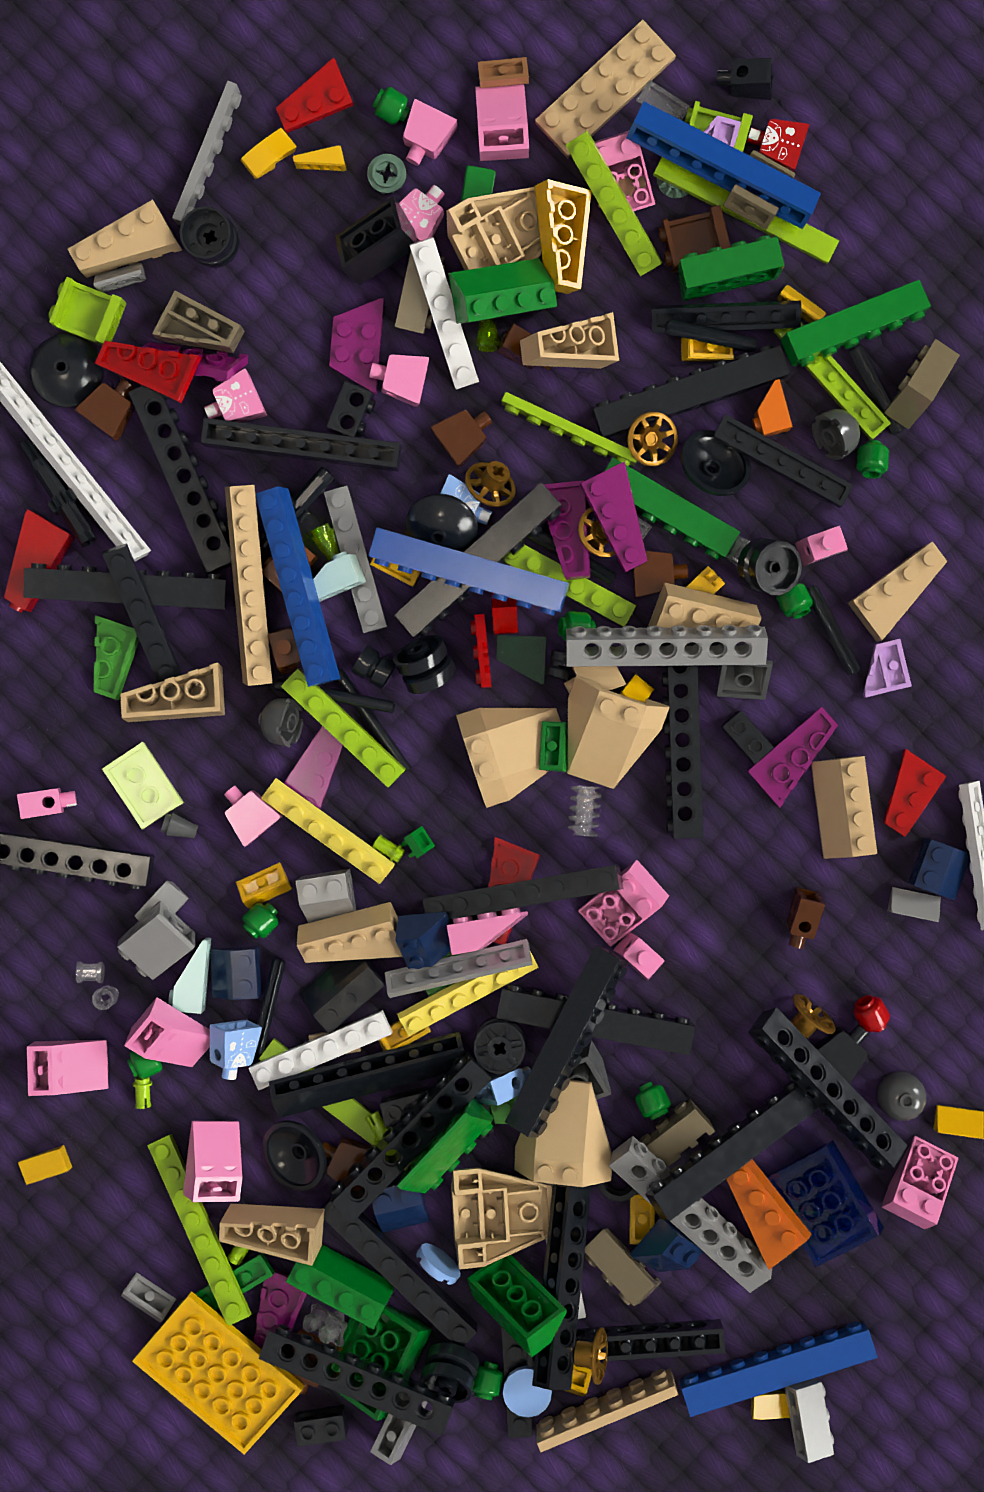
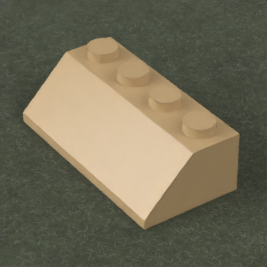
(844, 807)

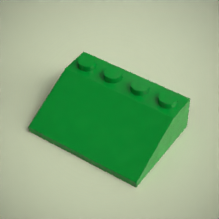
(446, 1148)
(392, 1344)

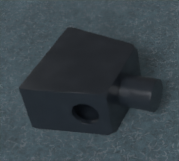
(748, 78)
(844, 1051)

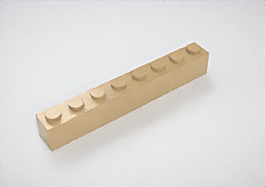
(248, 584)

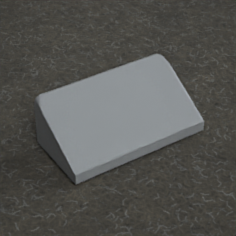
(119, 278)
(167, 894)
(914, 904)
(148, 1297)

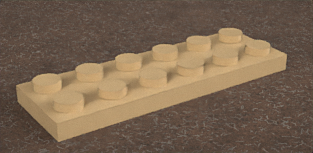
(606, 87)
(606, 1409)

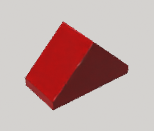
(504, 616)

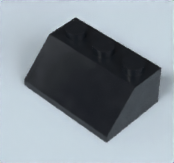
(375, 241)
(341, 991)

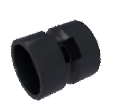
(373, 666)

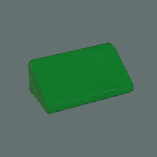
(477, 182)
(553, 746)

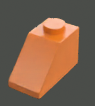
(772, 414)

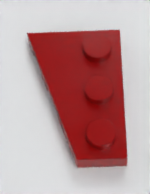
(315, 99)
(481, 651)
(912, 792)

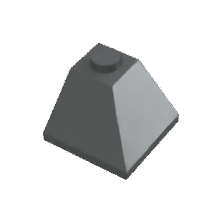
(592, 1070)

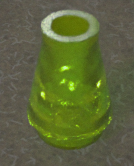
(487, 336)
(325, 540)

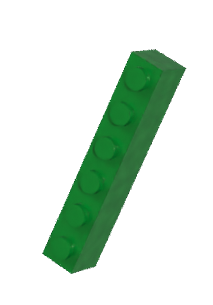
(856, 323)
(679, 515)

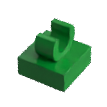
(418, 842)

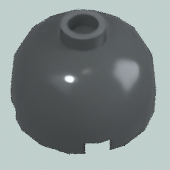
(836, 432)
(281, 721)
(901, 1096)

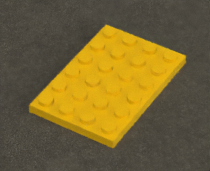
(217, 1373)

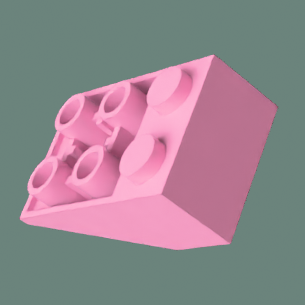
(502, 122)
(620, 157)
(620, 911)
(473, 935)
(168, 1036)
(67, 1066)
(213, 1162)
(920, 1184)

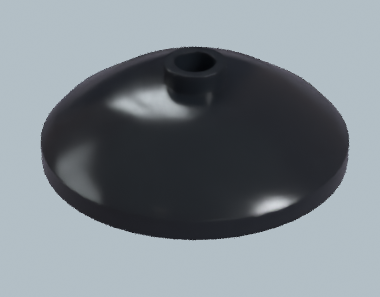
(78, 379)
(714, 465)
(443, 516)
(294, 1155)

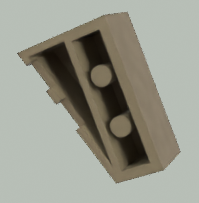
(413, 306)
(197, 326)
(922, 384)
(677, 1132)
(620, 1268)

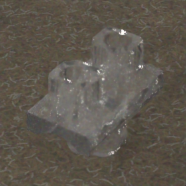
(327, 1324)

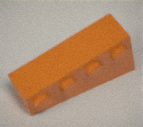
(768, 1215)

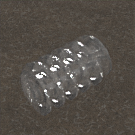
(584, 810)

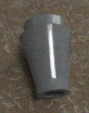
(178, 826)

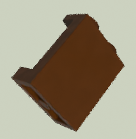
(693, 235)

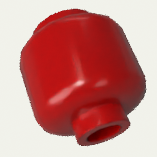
(871, 1013)

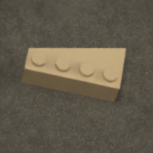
(892, 595)
(695, 608)

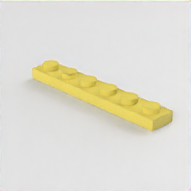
(327, 831)
(456, 997)

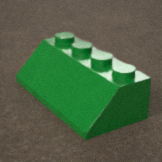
(730, 267)
(501, 290)
(343, 1286)
(518, 1303)

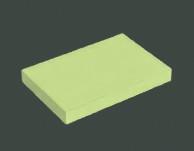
(142, 785)

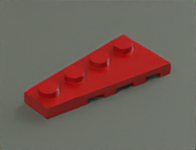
(156, 369)
(508, 866)

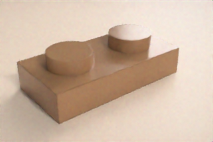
(503, 72)

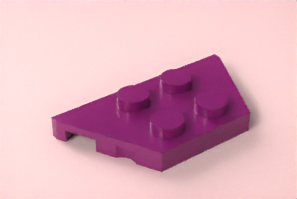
(358, 343)

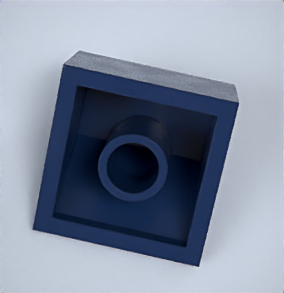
(939, 868)
(423, 938)
(236, 973)
(399, 1208)
(666, 1248)

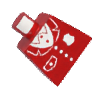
(780, 141)

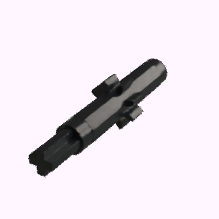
(63, 500)
(303, 500)

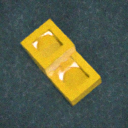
(267, 153)

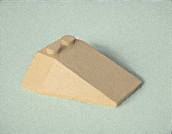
(495, 229)
(608, 731)
(504, 748)
(572, 1146)
(496, 1215)

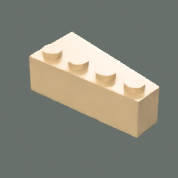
(126, 241)
(577, 345)
(185, 696)
(351, 936)
(274, 1230)

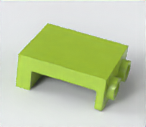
(702, 117)
(86, 312)

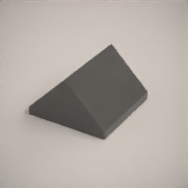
(744, 681)

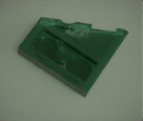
(523, 654)

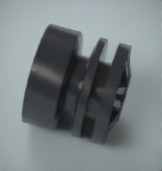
(209, 223)
(498, 1031)

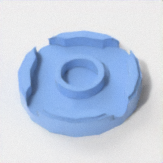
(438, 1263)
(522, 1396)

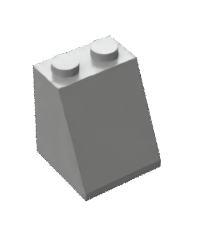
(326, 894)
(156, 941)

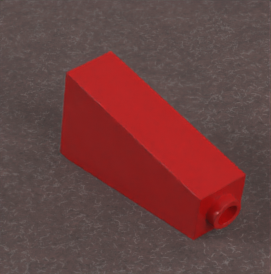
(40, 544)

